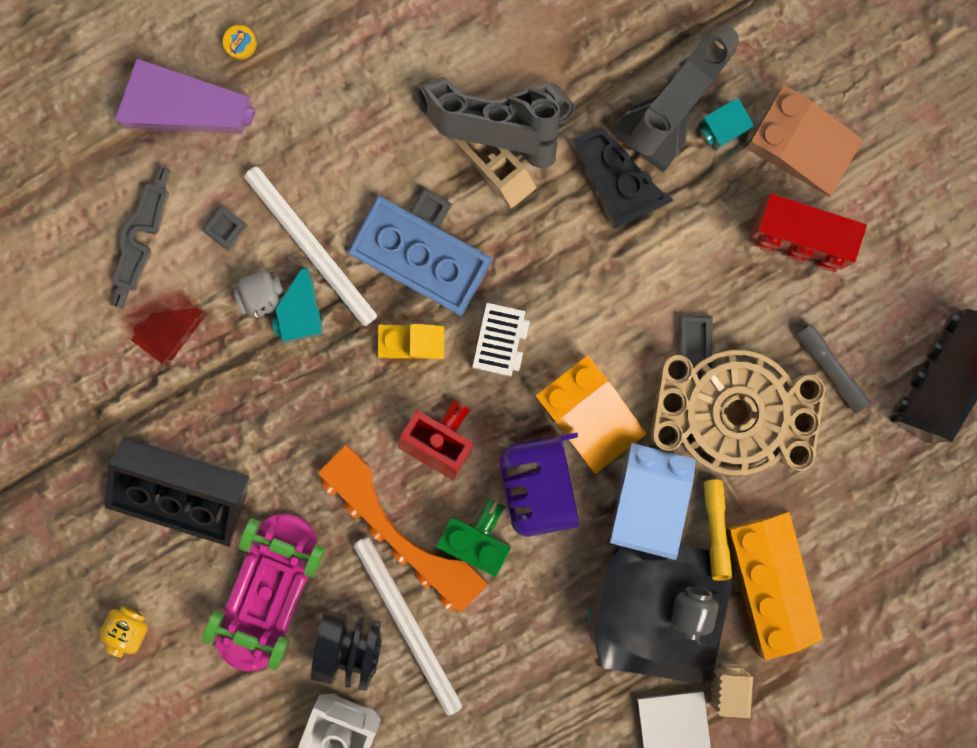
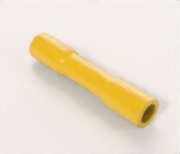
(719, 549)

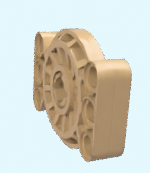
(768, 419)

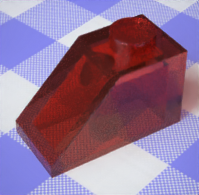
(167, 332)

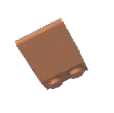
(804, 141)

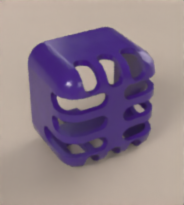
(548, 489)

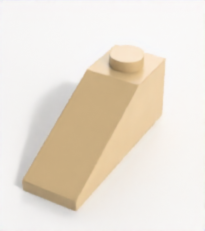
(500, 170)

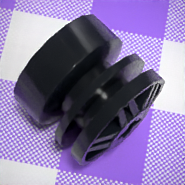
(346, 650)

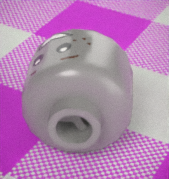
(258, 294)

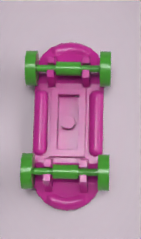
(265, 593)

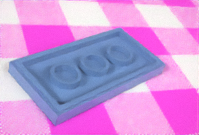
(420, 255)

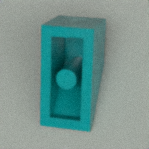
(298, 311)

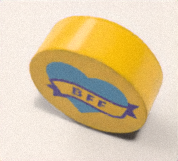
(239, 42)

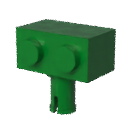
(475, 541)

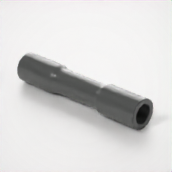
(845, 384)

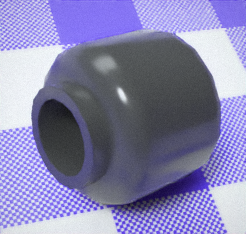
(695, 613)

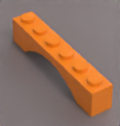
(451, 577)

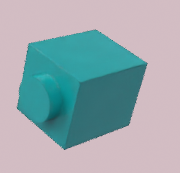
(725, 125)

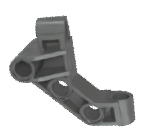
(660, 122)
(517, 123)

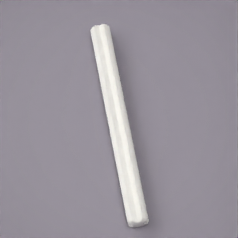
(310, 246)
(407, 626)

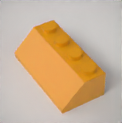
(774, 585)

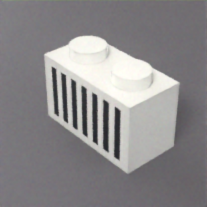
(500, 339)

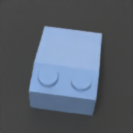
(652, 501)

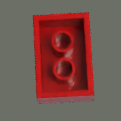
(807, 233)

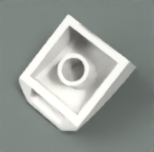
(339, 724)

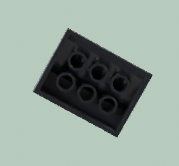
(946, 386)

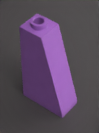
(177, 102)

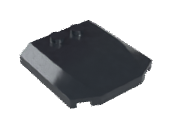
(636, 608)

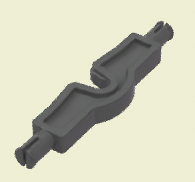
(147, 220)

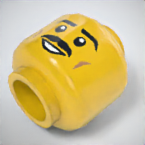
(123, 631)

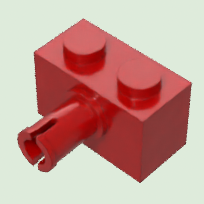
(437, 442)

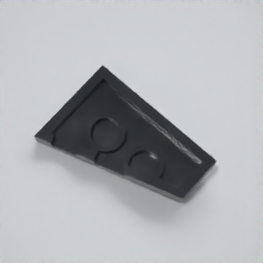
(617, 181)

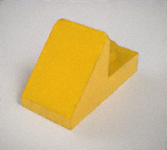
(411, 341)

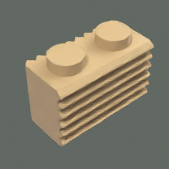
(731, 690)

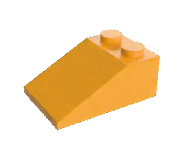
(589, 405)

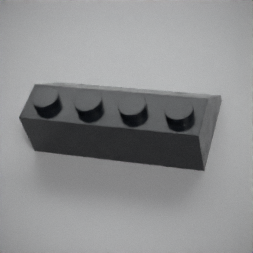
(175, 491)

